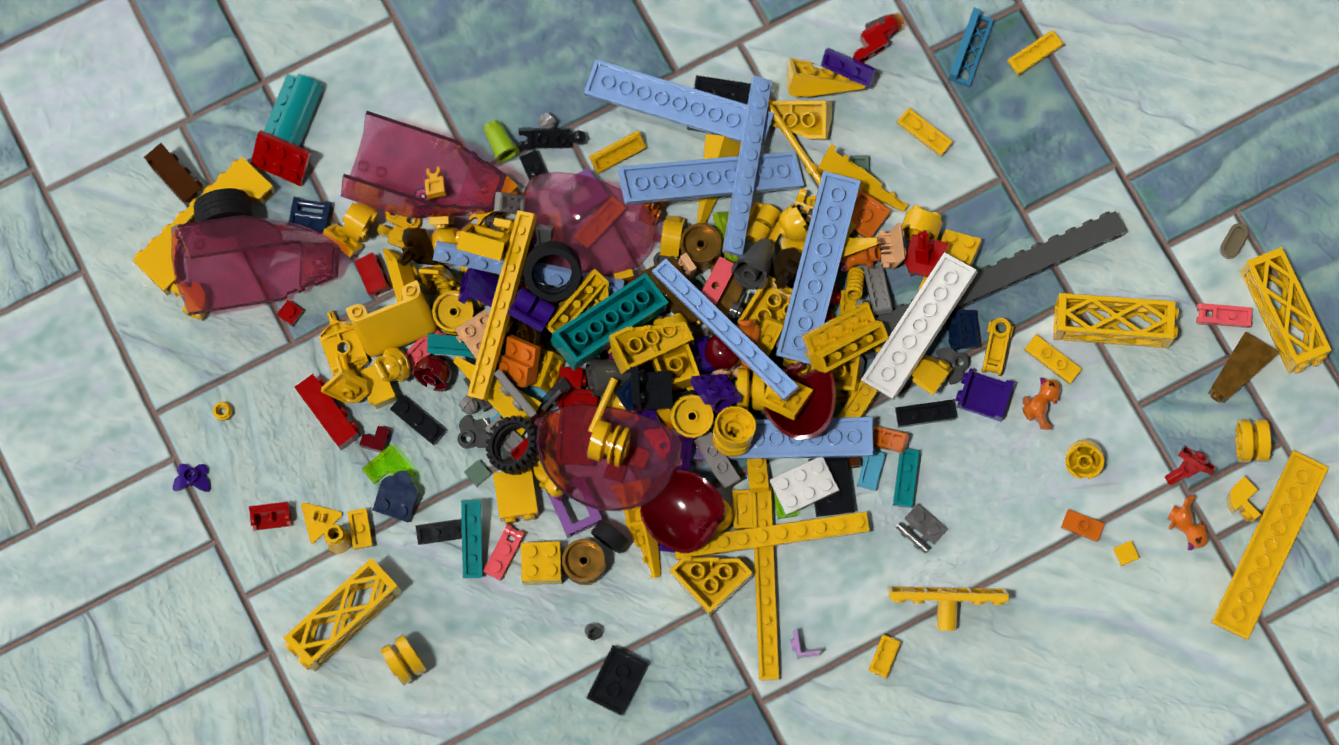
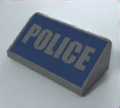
(553, 396)

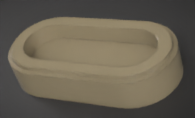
(1234, 241)

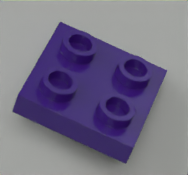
(531, 309)
(716, 391)

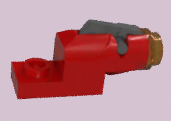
(875, 36)

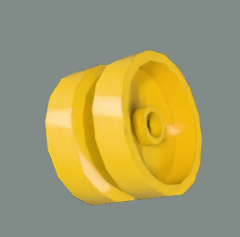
(446, 305)
(749, 389)
(681, 421)
(1253, 440)
(402, 660)

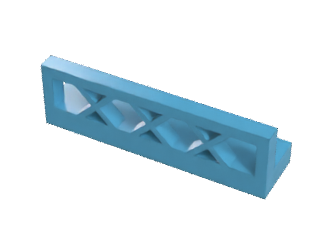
(968, 35)

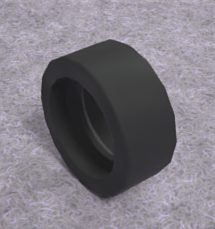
(609, 536)

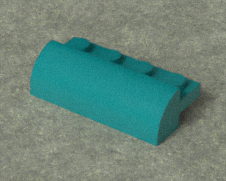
(294, 108)

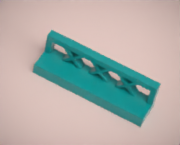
(449, 346)

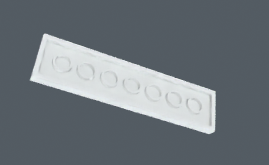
(919, 326)

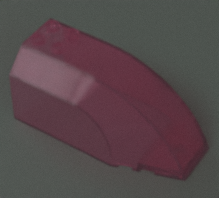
(394, 165)
(247, 261)

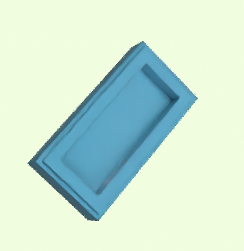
(871, 471)

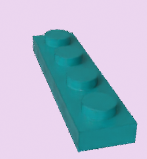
(471, 538)

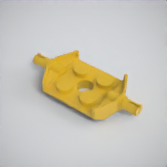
(342, 333)

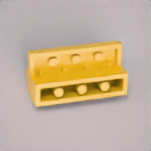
(843, 338)

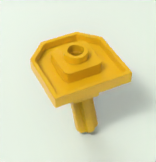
(346, 384)

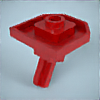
(924, 253)
(1192, 463)

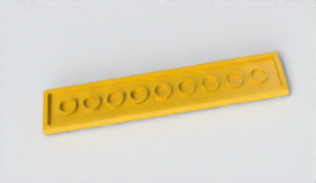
(1269, 545)

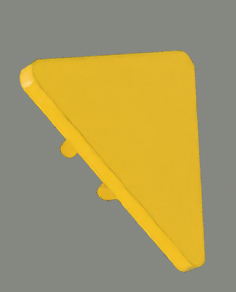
(318, 519)

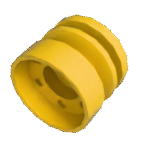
(733, 431)
(607, 443)

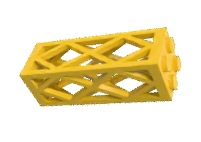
(1273, 318)
(1158, 338)
(326, 608)

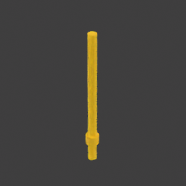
(811, 168)

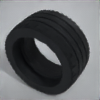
(222, 204)
(556, 293)

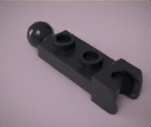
(550, 137)

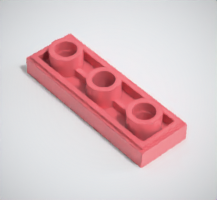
(720, 276)

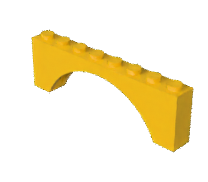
(156, 258)

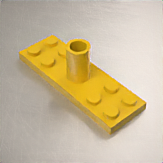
(947, 600)

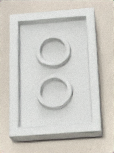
(803, 485)

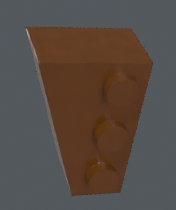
(174, 175)

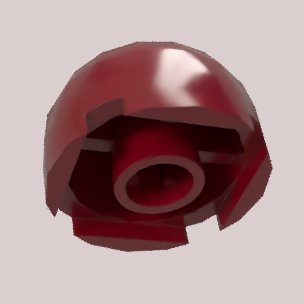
(719, 355)
(433, 371)

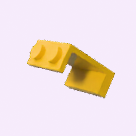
(515, 496)

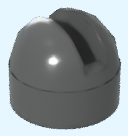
(592, 631)

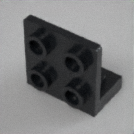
(651, 390)

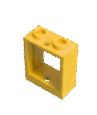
(483, 241)

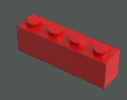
(327, 412)

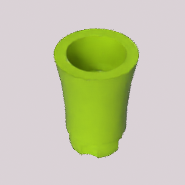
(500, 142)

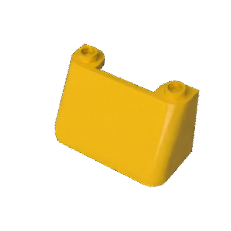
(395, 323)

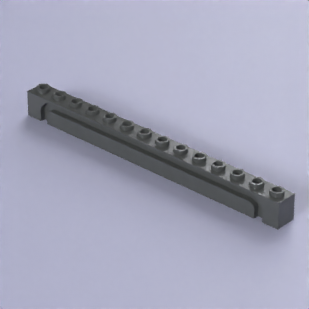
(1029, 263)

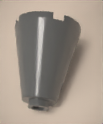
(754, 265)
(600, 372)

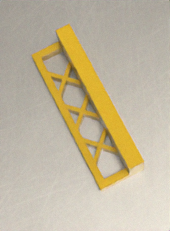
(859, 402)

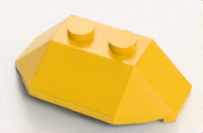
(399, 274)
(591, 291)

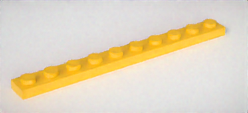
(501, 304)
(782, 534)
(765, 592)

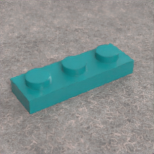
(906, 478)

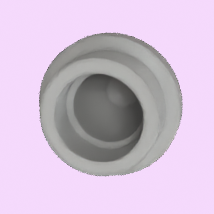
(547, 121)
(468, 405)

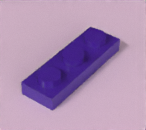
(848, 67)

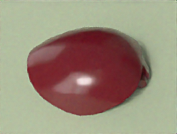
(817, 411)
(684, 513)

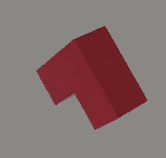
(378, 442)

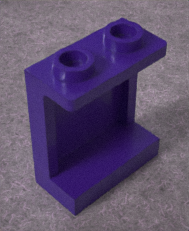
(477, 285)
(984, 395)

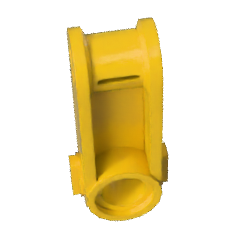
(996, 346)

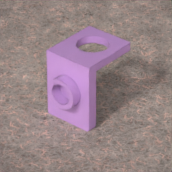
(796, 647)

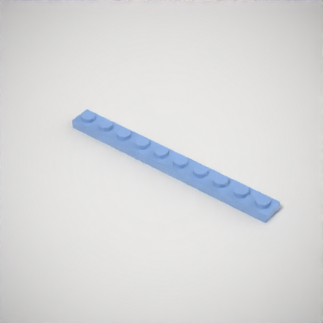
(747, 166)
(543, 272)
(725, 330)

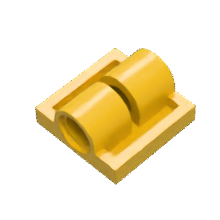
(763, 223)

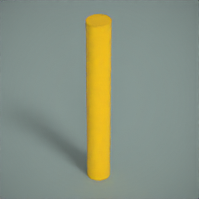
(603, 403)

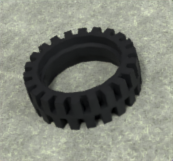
(497, 438)

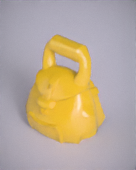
(392, 365)

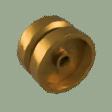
(702, 245)
(584, 573)

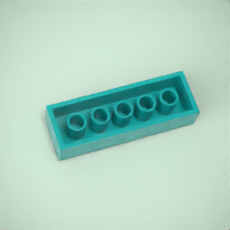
(589, 332)

